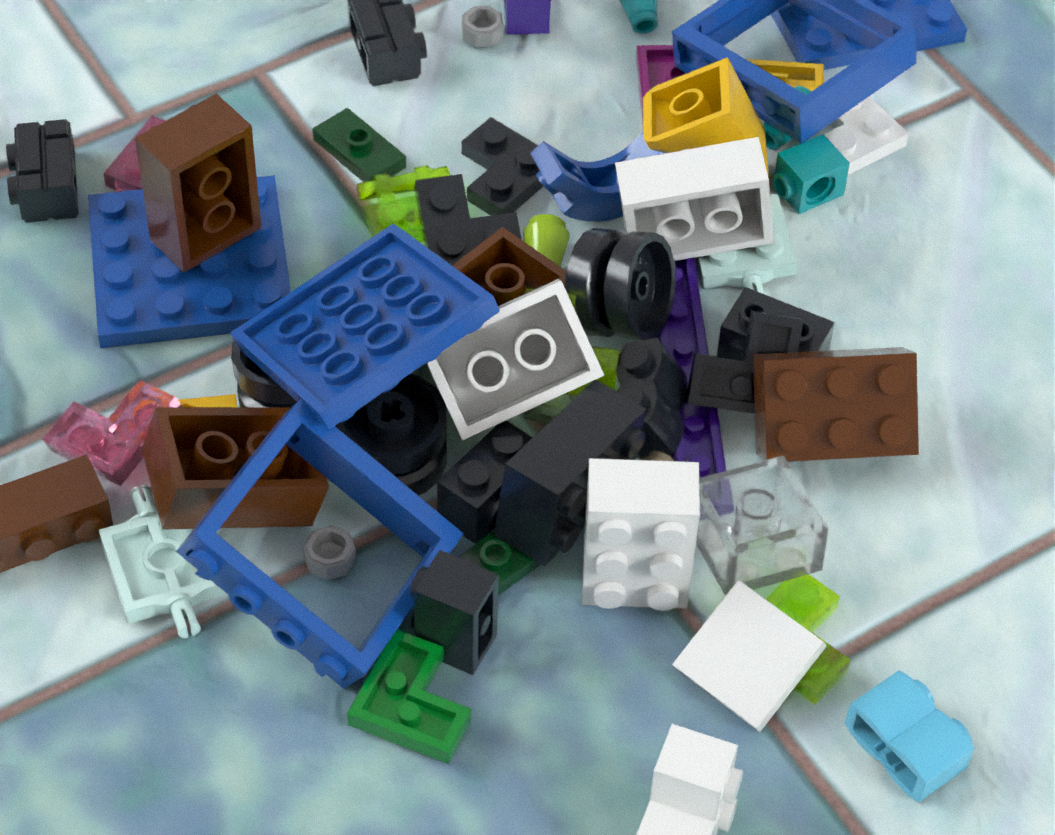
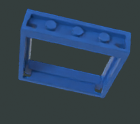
(777, 103)
(368, 486)

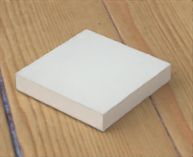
(749, 655)

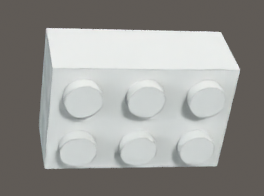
(700, 198)
(515, 361)
(640, 533)

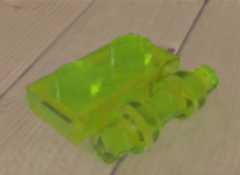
(389, 210)

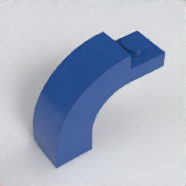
(586, 188)

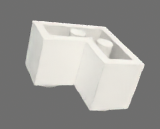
(692, 786)

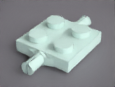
(752, 265)
(150, 571)

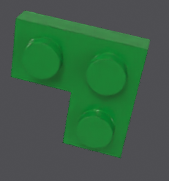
(396, 702)

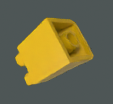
(700, 111)

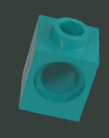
(810, 174)

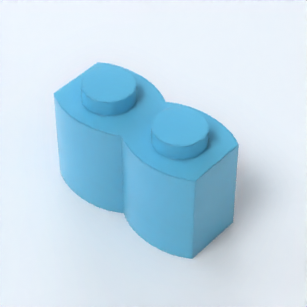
(909, 735)

